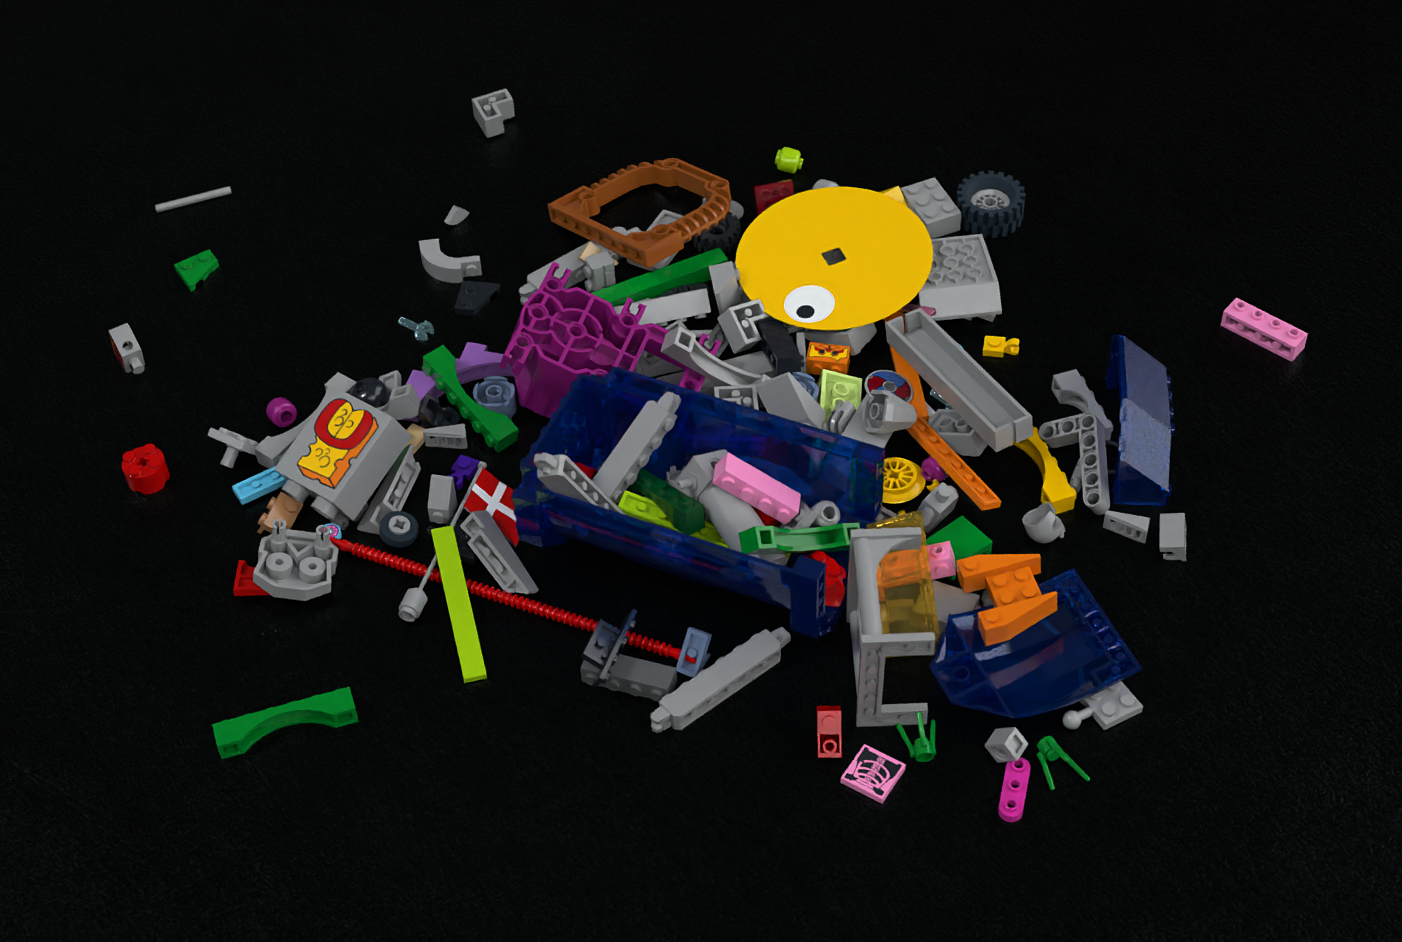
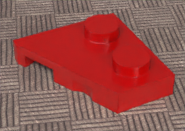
(244, 581)

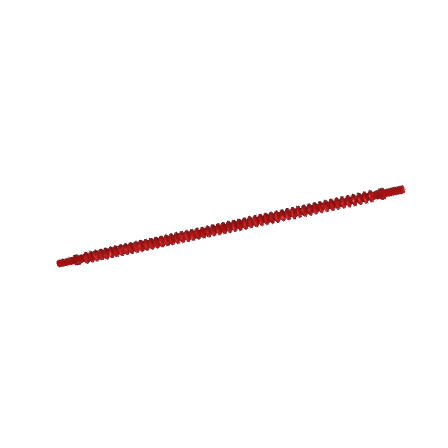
(406, 565)

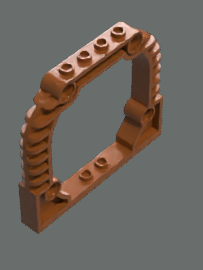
(662, 240)

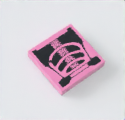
(873, 773)

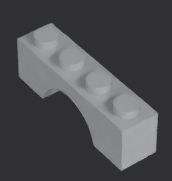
(1072, 390)
(402, 403)

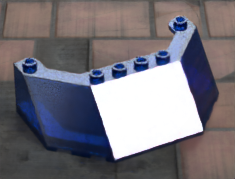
(1146, 428)

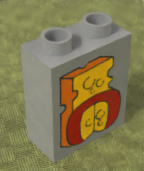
(341, 455)

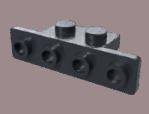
(604, 644)

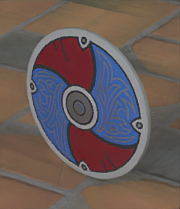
(891, 382)

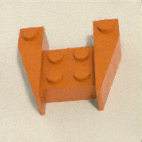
(1012, 592)

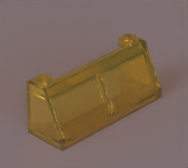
(906, 584)

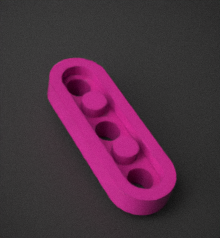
(1014, 796)

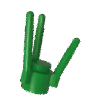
(923, 749)
(1051, 750)

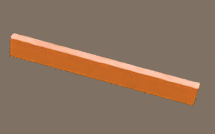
(904, 369)
(953, 465)

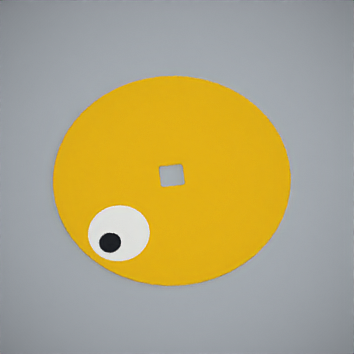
(883, 249)

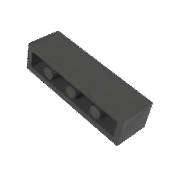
(635, 677)

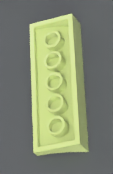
(837, 387)

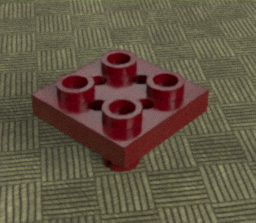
(764, 195)

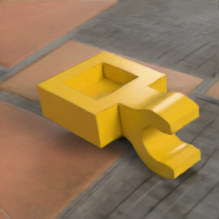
(997, 346)

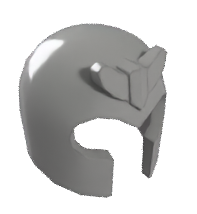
(1043, 524)

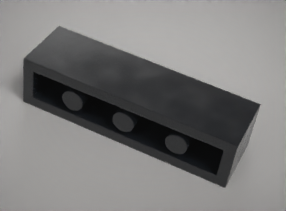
(779, 347)

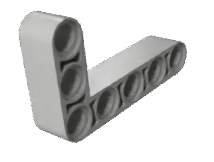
(1085, 436)

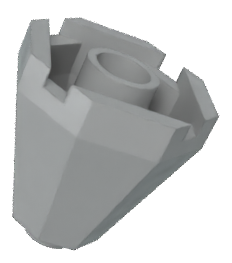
(887, 413)

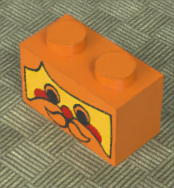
(827, 357)

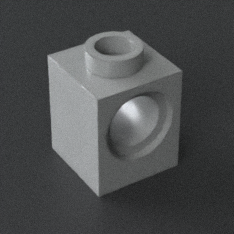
(1006, 744)

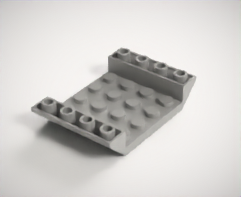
(961, 280)

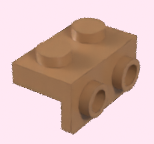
(280, 508)

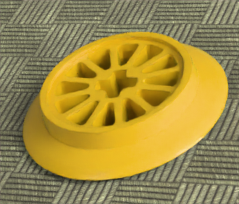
(903, 483)

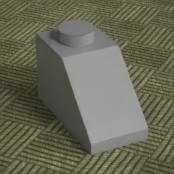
(442, 499)

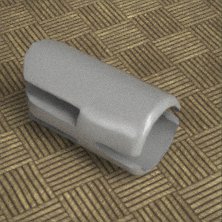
(840, 417)

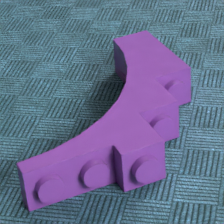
(472, 365)

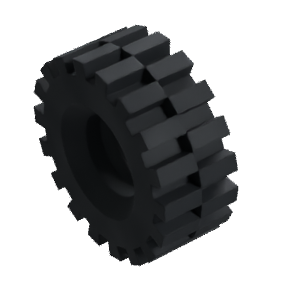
(726, 241)

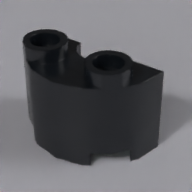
(434, 415)

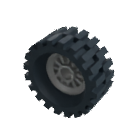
(990, 204)

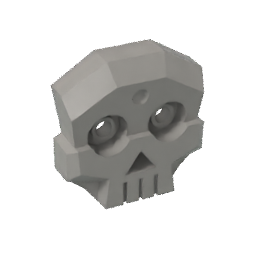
(296, 562)

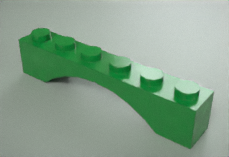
(494, 427)
(776, 540)
(240, 733)

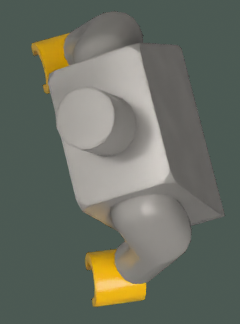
(937, 504)

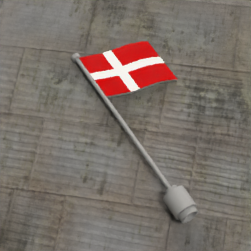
(483, 494)

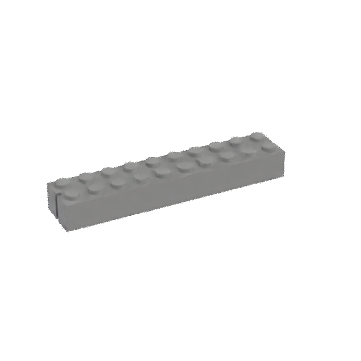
(959, 380)

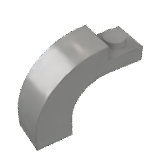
(445, 267)

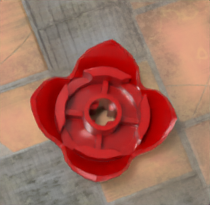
(834, 578)

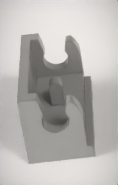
(1173, 536)

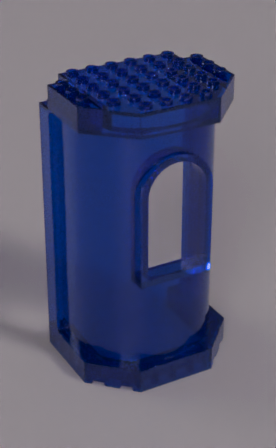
(796, 454)

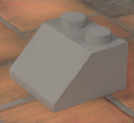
(725, 285)

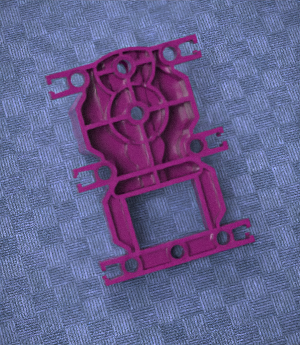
(578, 334)

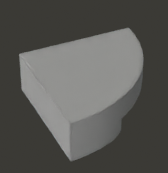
(456, 215)

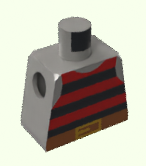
(131, 355)

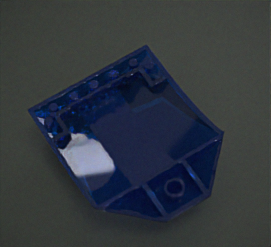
(1042, 667)

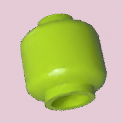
(788, 160)

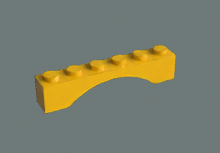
(1055, 486)

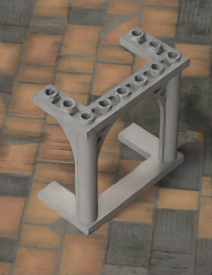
(864, 616)

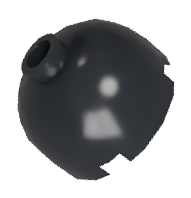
(371, 392)

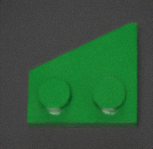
(196, 268)

